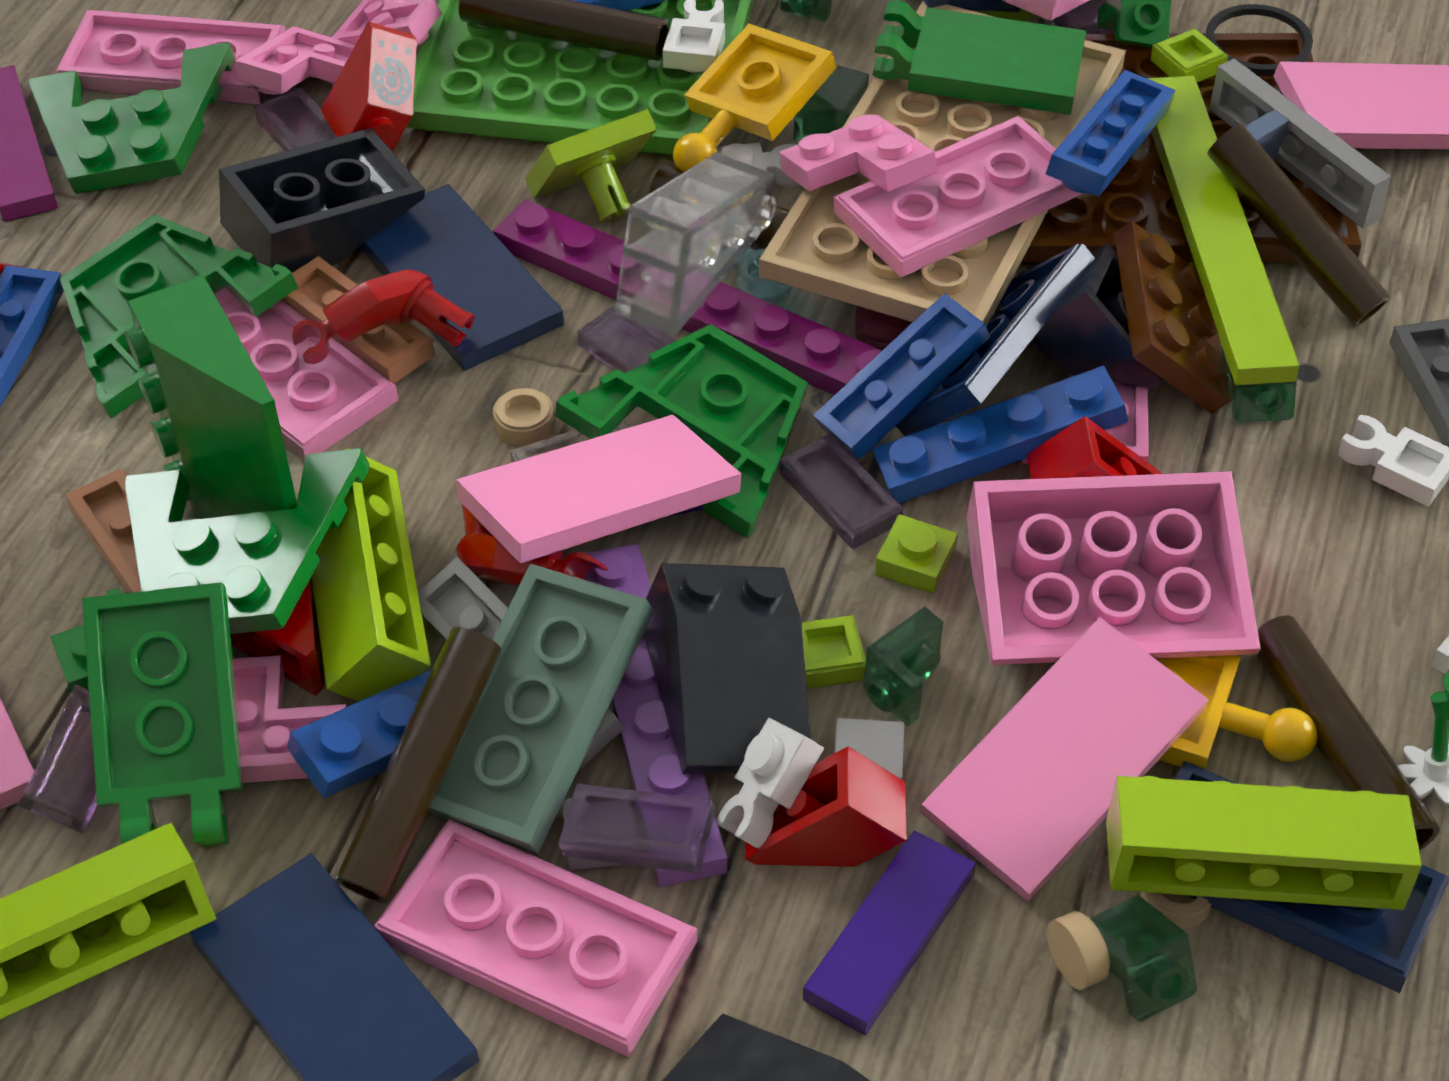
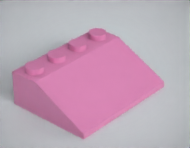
(1137, 550)

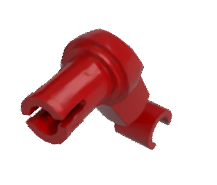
(381, 301)
(494, 563)

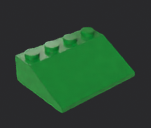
(210, 403)

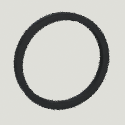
(1269, 11)

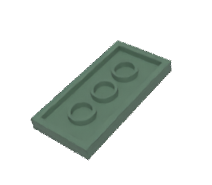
(542, 705)

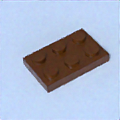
(1170, 317)

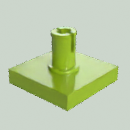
(593, 159)

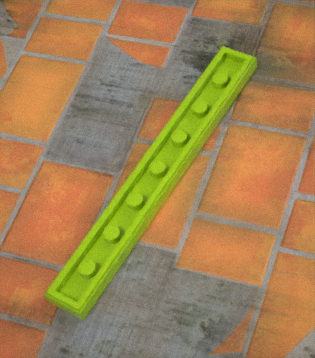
(1222, 243)

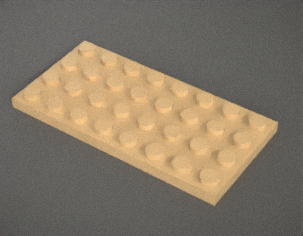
(827, 258)

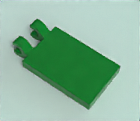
(981, 57)
(163, 705)

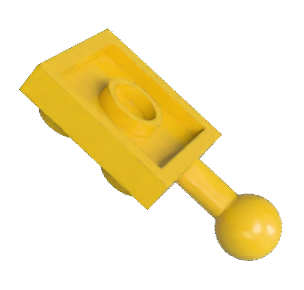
(752, 87)
(1285, 733)

